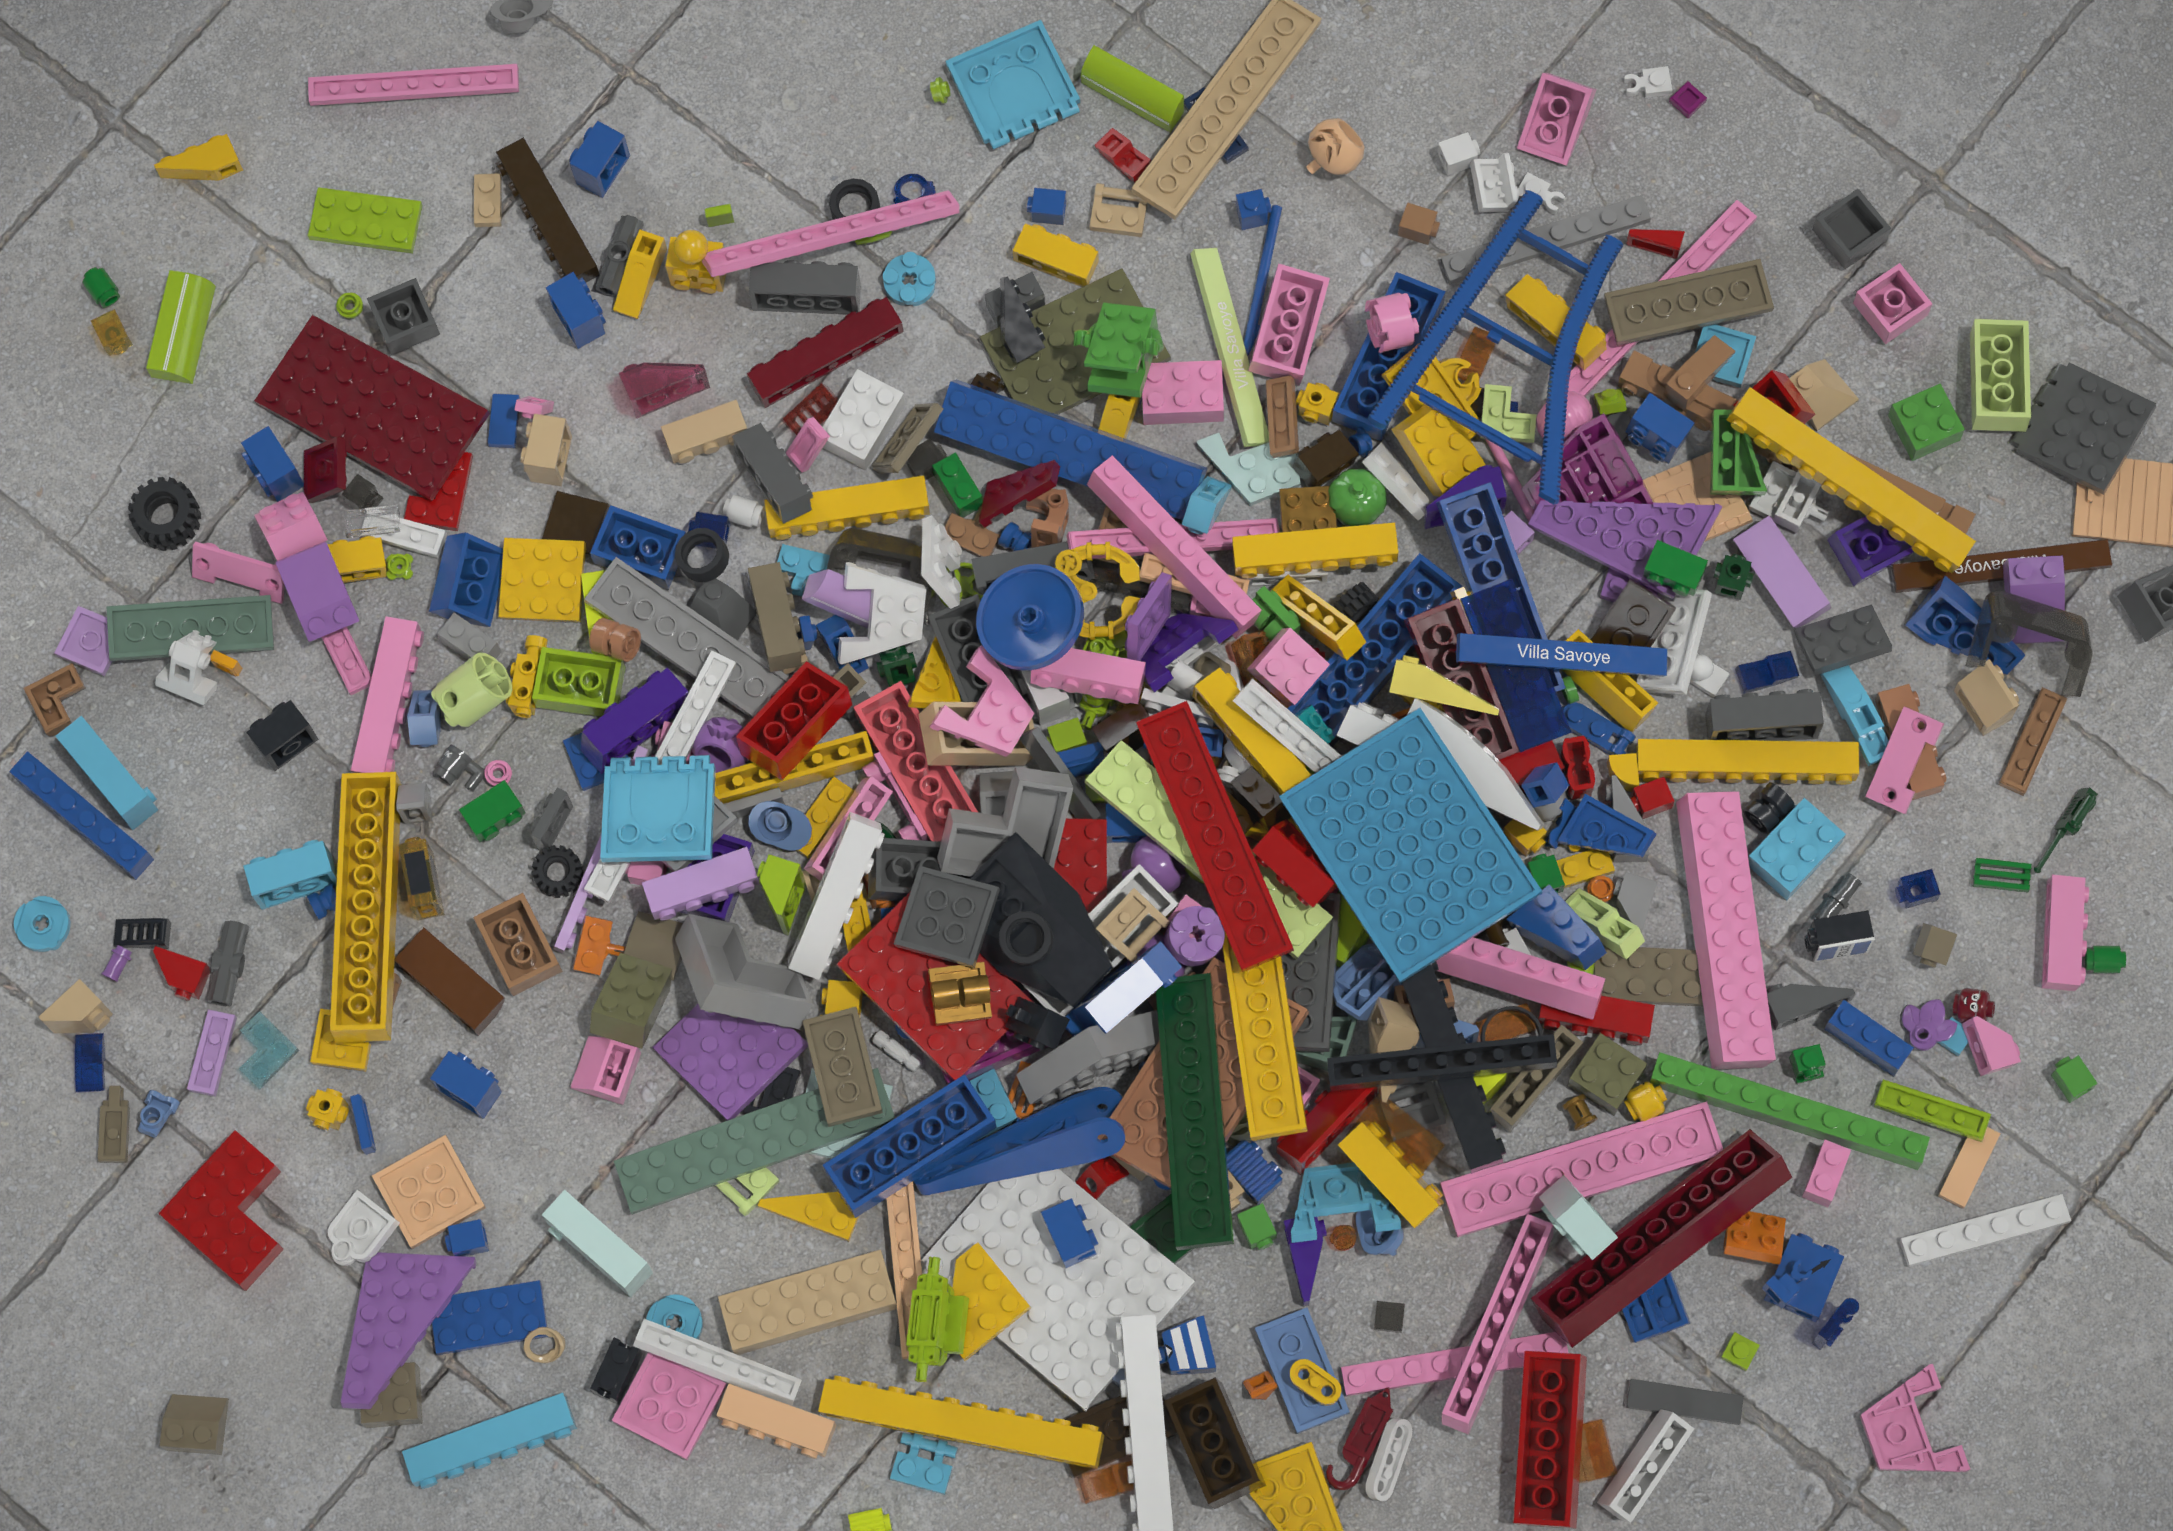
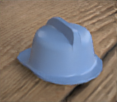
(780, 825)
(1377, 1242)

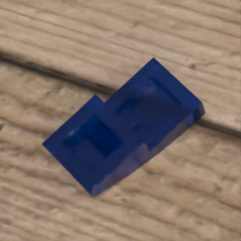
(1767, 672)
(89, 1062)

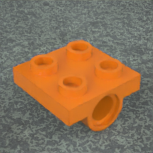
(1756, 1237)

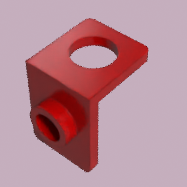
(1104, 1173)

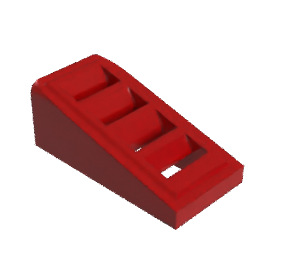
(1657, 241)

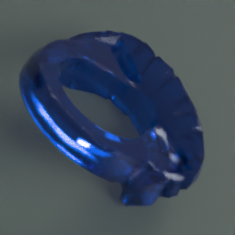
(927, 187)

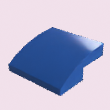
(1656, 1311)

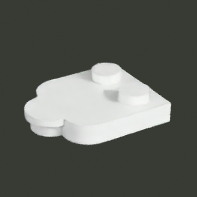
(359, 1230)

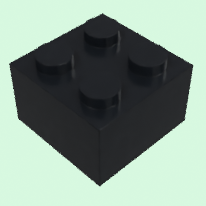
(282, 735)

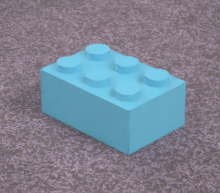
(1795, 849)
(291, 874)

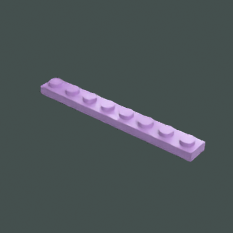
(577, 911)

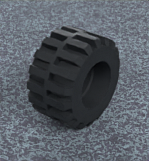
(150, 499)

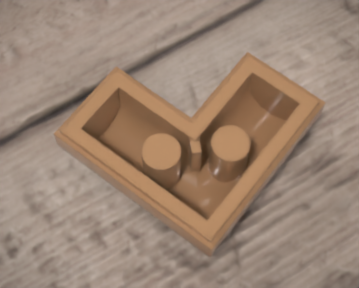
(47, 695)

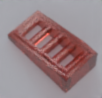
(806, 404)

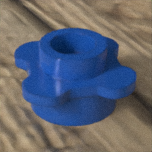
(1361, 442)

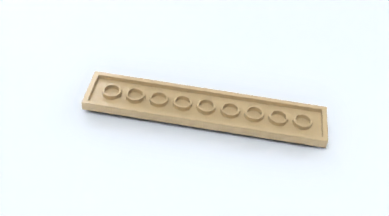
(1226, 106)

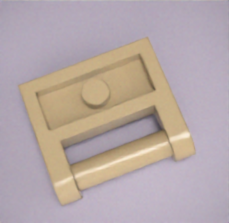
(1117, 218)
(1126, 918)

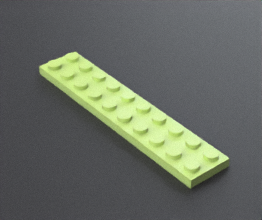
(1138, 794)

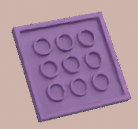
(728, 1056)

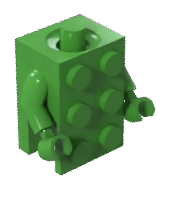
(1120, 348)

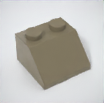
(194, 1424)

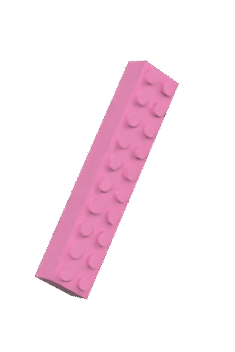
(1725, 930)

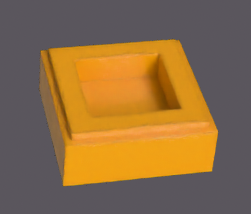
(225, 663)

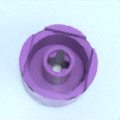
(1202, 922)

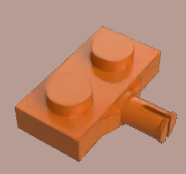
(594, 945)

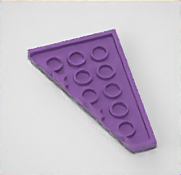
(1625, 532)
(393, 1312)

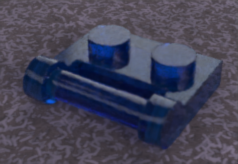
(1832, 1328)

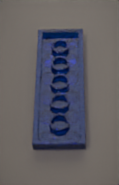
(1523, 691)

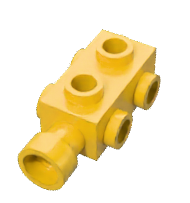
(524, 677)

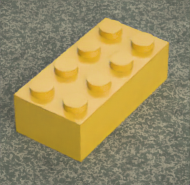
(1391, 1173)

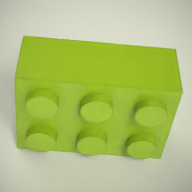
(577, 681)

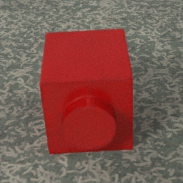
(1652, 798)

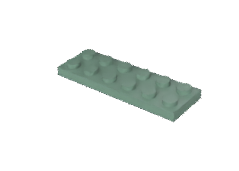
(151, 628)

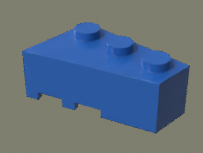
(1557, 927)

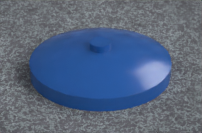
(1030, 617)

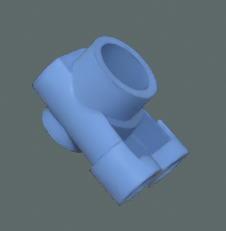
(159, 1109)

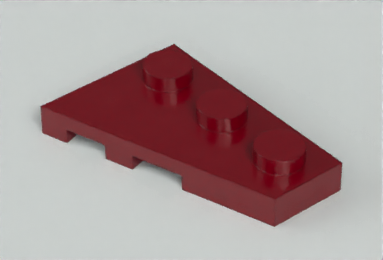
(1007, 491)

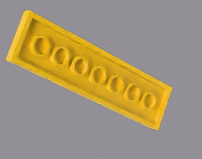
(1265, 1048)

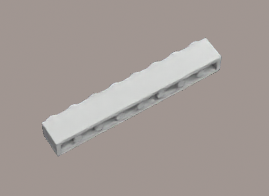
(1145, 1423)

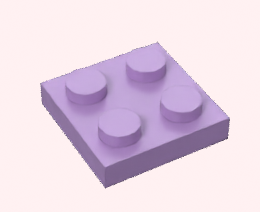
(86, 642)

